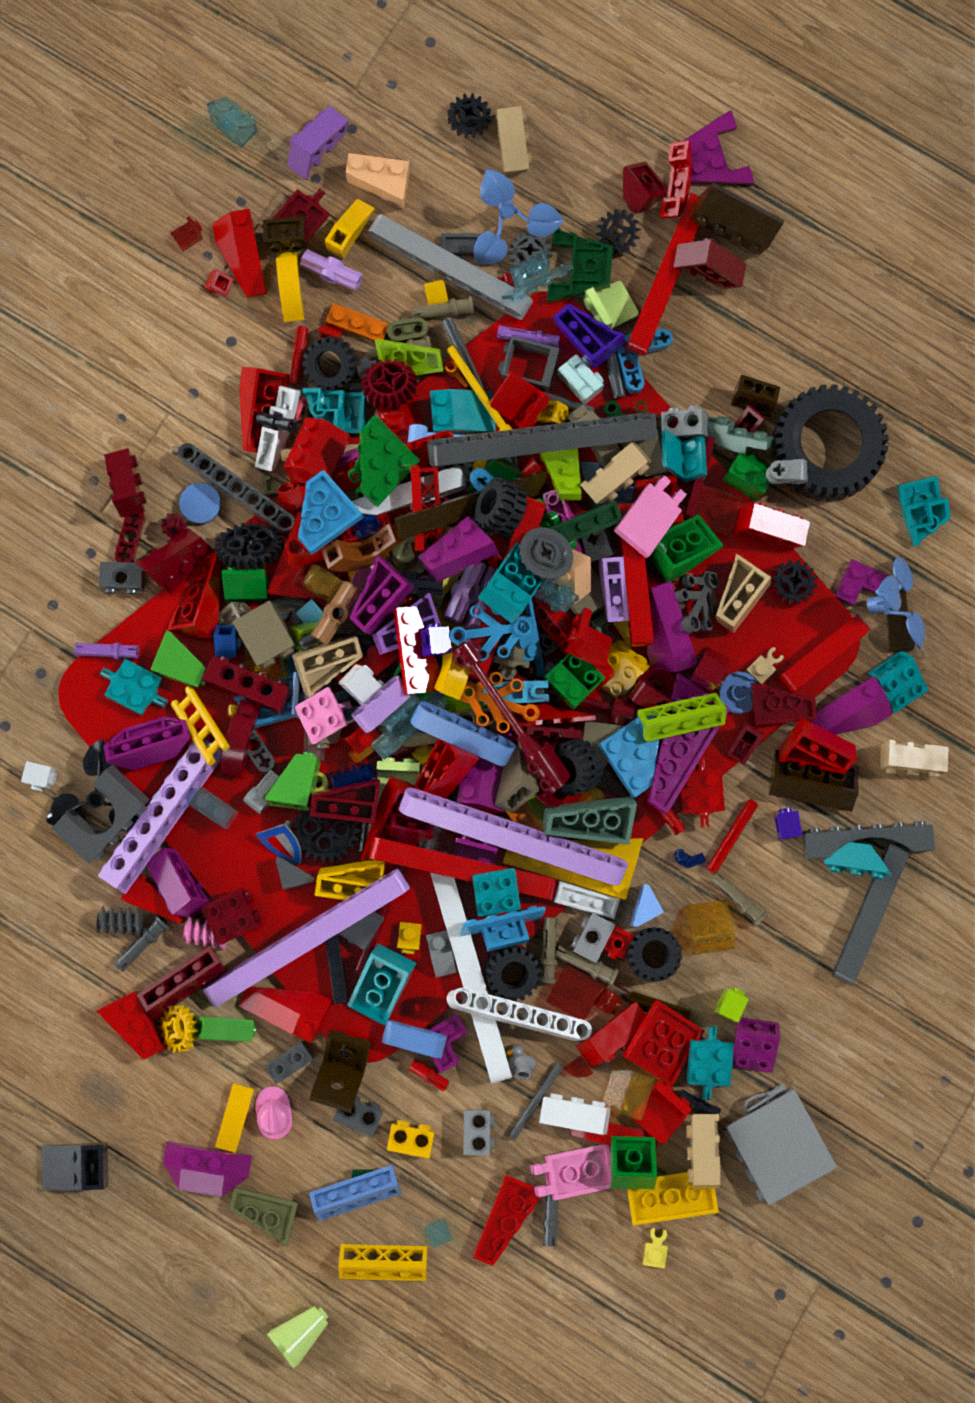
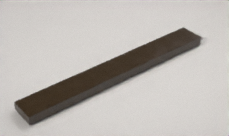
(459, 508)

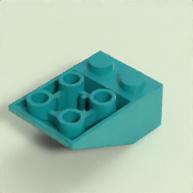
(510, 586)

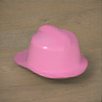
(273, 1113)

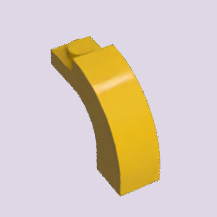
(289, 286)
(451, 677)

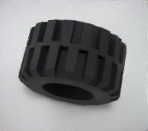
(313, 367)
(500, 507)
(586, 763)
(672, 948)
(522, 986)

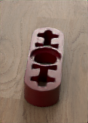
(120, 550)

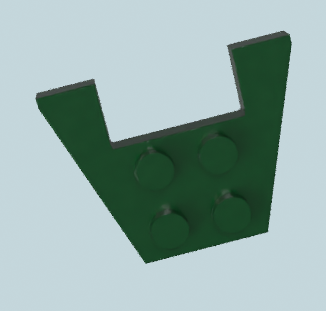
(591, 266)

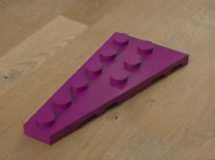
(679, 753)

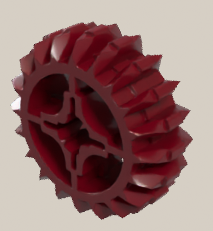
(380, 392)

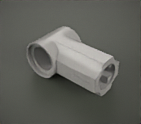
(256, 796)

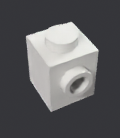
(38, 776)

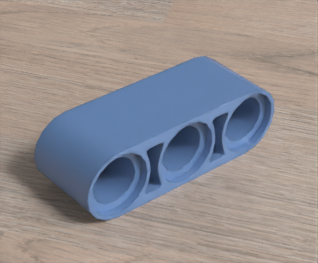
(414, 1039)

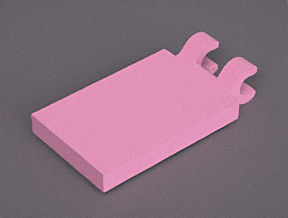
(650, 517)
(574, 1172)

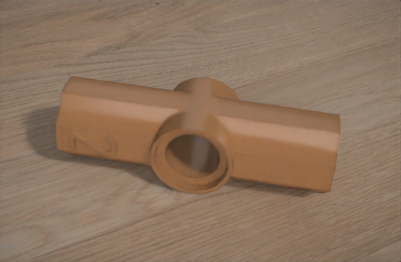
(328, 624)

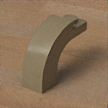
(603, 453)

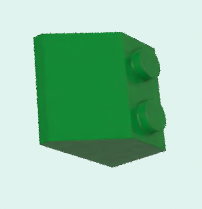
(748, 475)
(633, 1163)

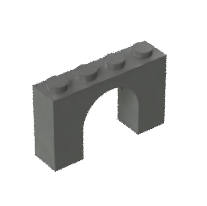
(127, 803)

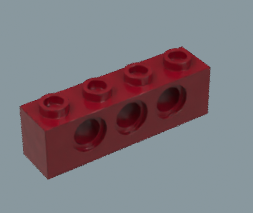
(275, 702)
(181, 982)

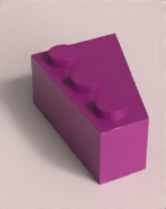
(457, 550)
(381, 595)
(176, 884)

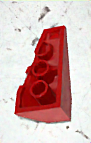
(238, 244)
(257, 394)
(200, 608)
(551, 716)
(388, 803)
(289, 1009)

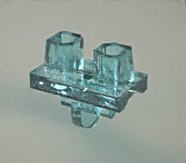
(557, 596)

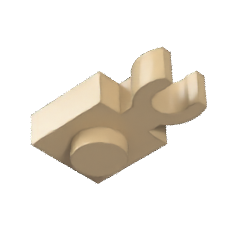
(762, 667)

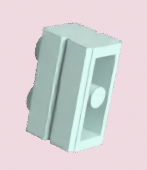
(581, 379)

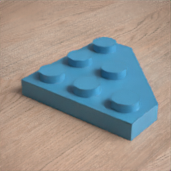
(325, 513)
(631, 756)

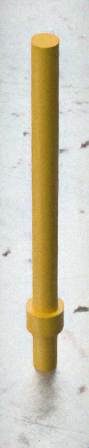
(477, 389)

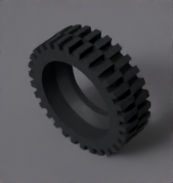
(823, 481)

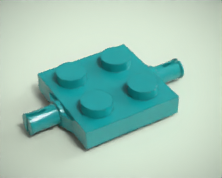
(133, 687)
(710, 1062)

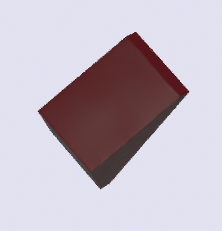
(750, 420)
(744, 743)
(410, 830)

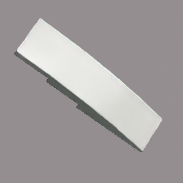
(273, 441)

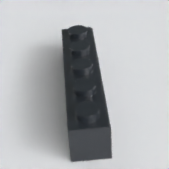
(336, 970)

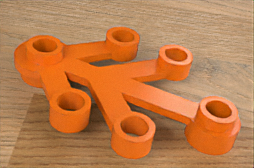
(477, 695)

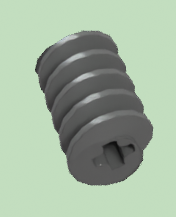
(119, 920)

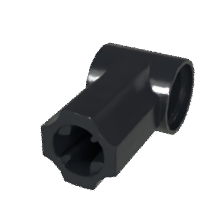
(423, 583)

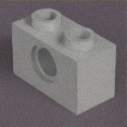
(603, 930)

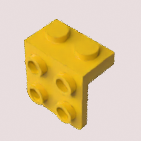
(626, 668)

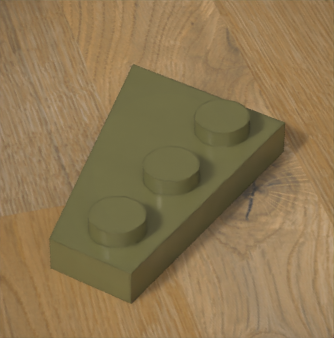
(266, 1212)

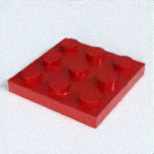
(663, 1043)

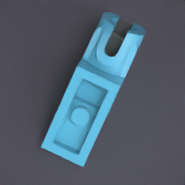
(531, 693)

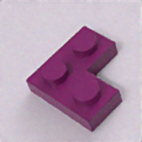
(858, 577)
(453, 1029)

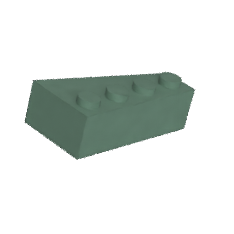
(592, 820)

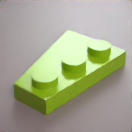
(421, 358)

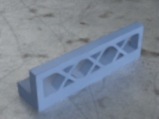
(355, 1193)

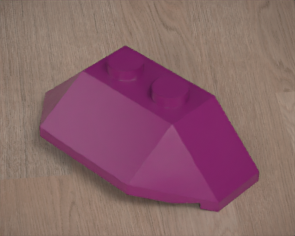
(147, 743)
(205, 1168)

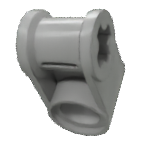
(791, 472)

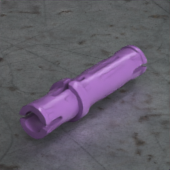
(539, 337)
(106, 650)

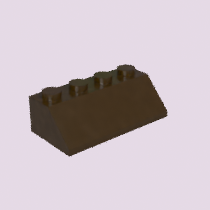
(736, 219)
(814, 785)

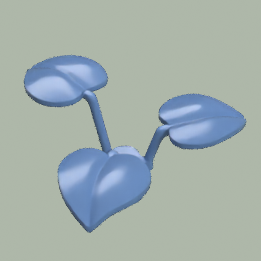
(499, 191)
(890, 598)

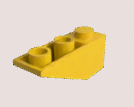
(348, 228)

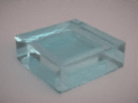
(438, 1233)

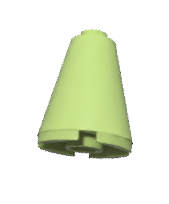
(299, 1334)

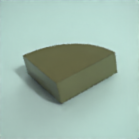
(270, 486)

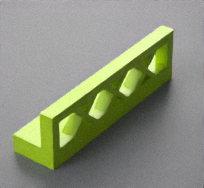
(684, 720)

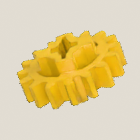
(178, 1028)

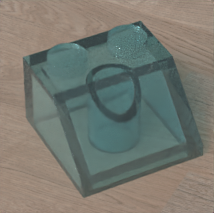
(232, 120)

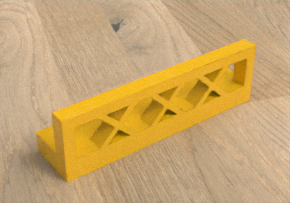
(382, 1268)

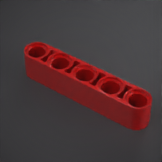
(825, 653)

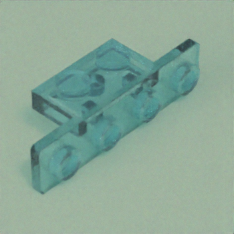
(533, 273)
(399, 726)

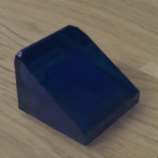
(367, 526)

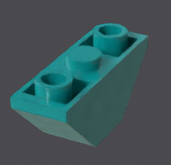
(857, 860)

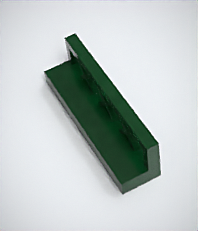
(589, 521)

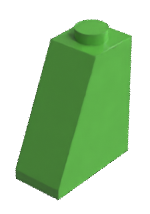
(178, 663)
(296, 783)
(224, 1028)

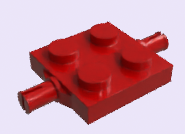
(703, 793)

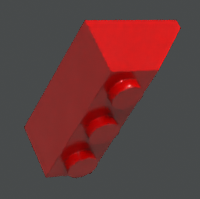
(316, 449)

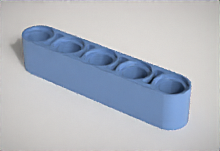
(462, 733)

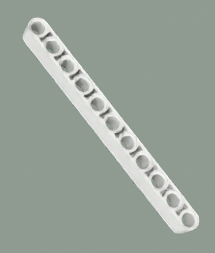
(471, 975)

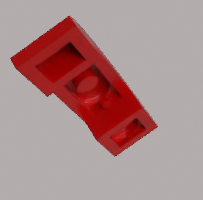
(680, 180)
(613, 1130)

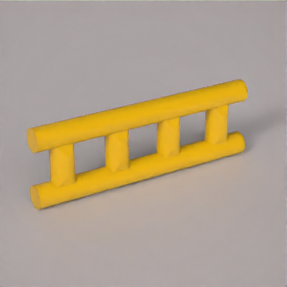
(210, 726)

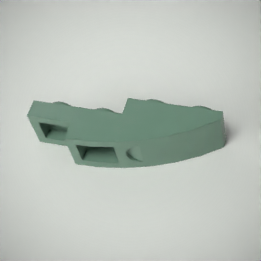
(734, 439)

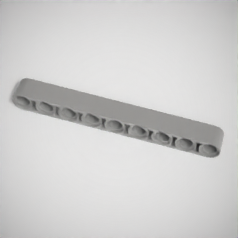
(447, 265)

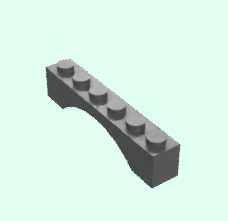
(911, 838)

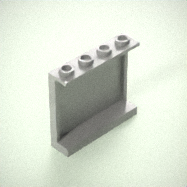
(779, 1147)

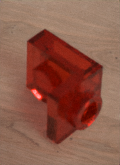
(187, 234)

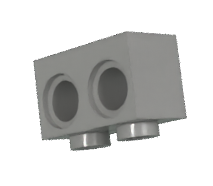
(684, 429)
(472, 1132)

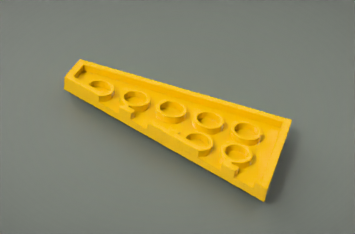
(627, 852)

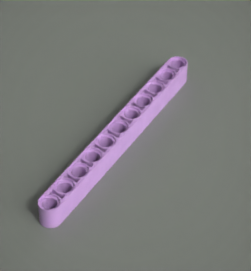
(513, 836)
(306, 938)

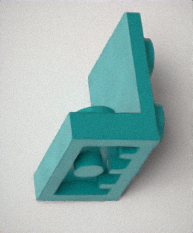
(684, 458)
(900, 680)
(496, 892)

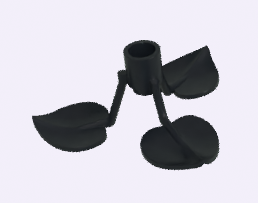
(93, 764)

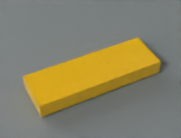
(234, 1117)

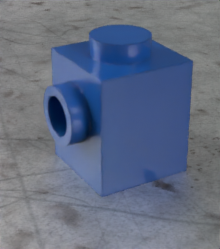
(226, 641)

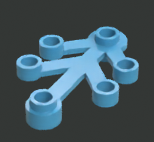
(495, 632)

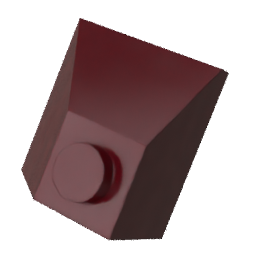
(642, 187)

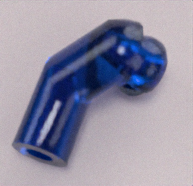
(688, 861)

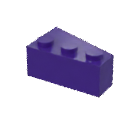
(589, 337)

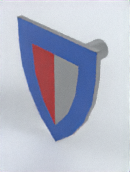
(282, 842)

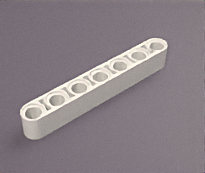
(450, 482)
(529, 1013)

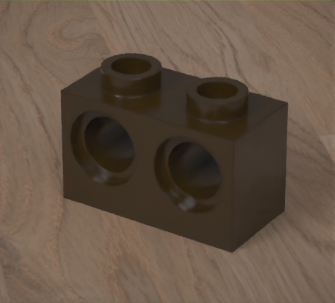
(756, 393)

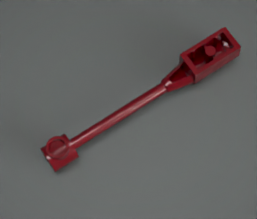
(620, 711)
(540, 758)

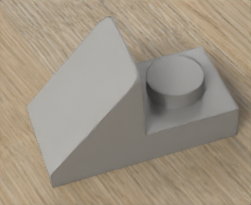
(441, 953)

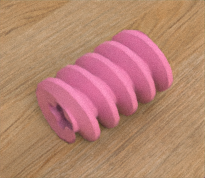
(200, 933)

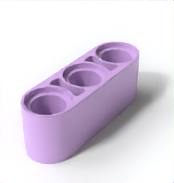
(380, 705)

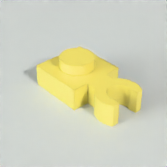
(655, 1252)

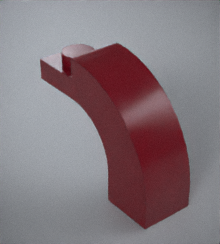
(238, 737)

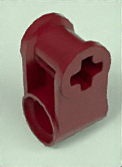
(648, 695)

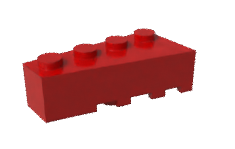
(284, 572)

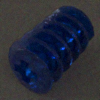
(357, 775)

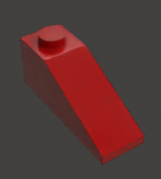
(147, 897)

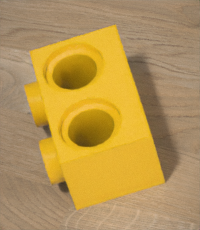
(410, 1146)

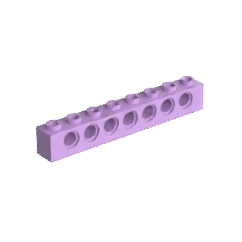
(160, 825)

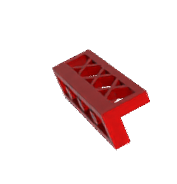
(417, 498)

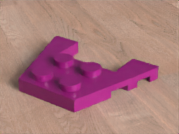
(708, 157)

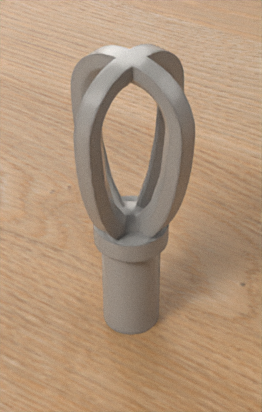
(769, 1096)

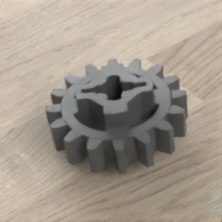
(520, 251)

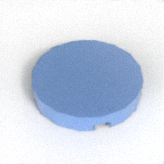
(200, 503)
(736, 692)

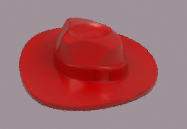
(400, 419)

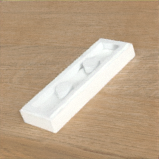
(586, 900)

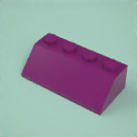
(482, 782)

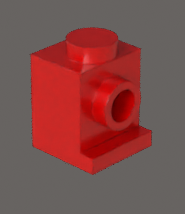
(625, 938)

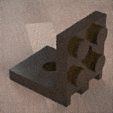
(344, 1064)

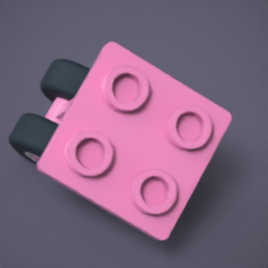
(326, 713)

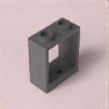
(532, 347)

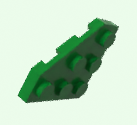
(382, 461)

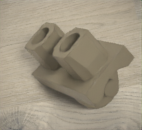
(508, 664)

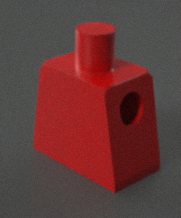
(355, 739)

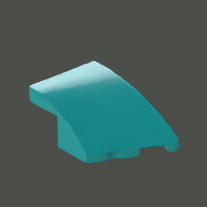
(338, 407)
(922, 507)

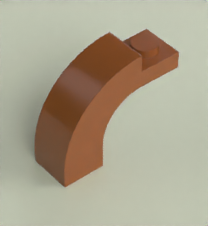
(362, 554)

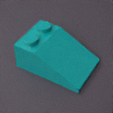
(460, 412)
(381, 984)

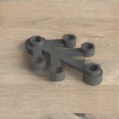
(709, 582)

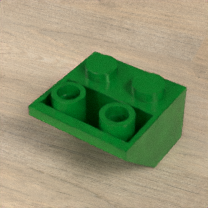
(245, 585)
(573, 680)

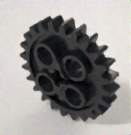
(249, 546)
(338, 843)

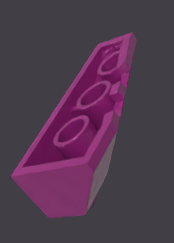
(671, 645)
(855, 710)

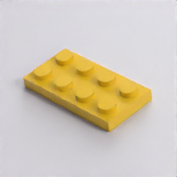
(670, 1200)

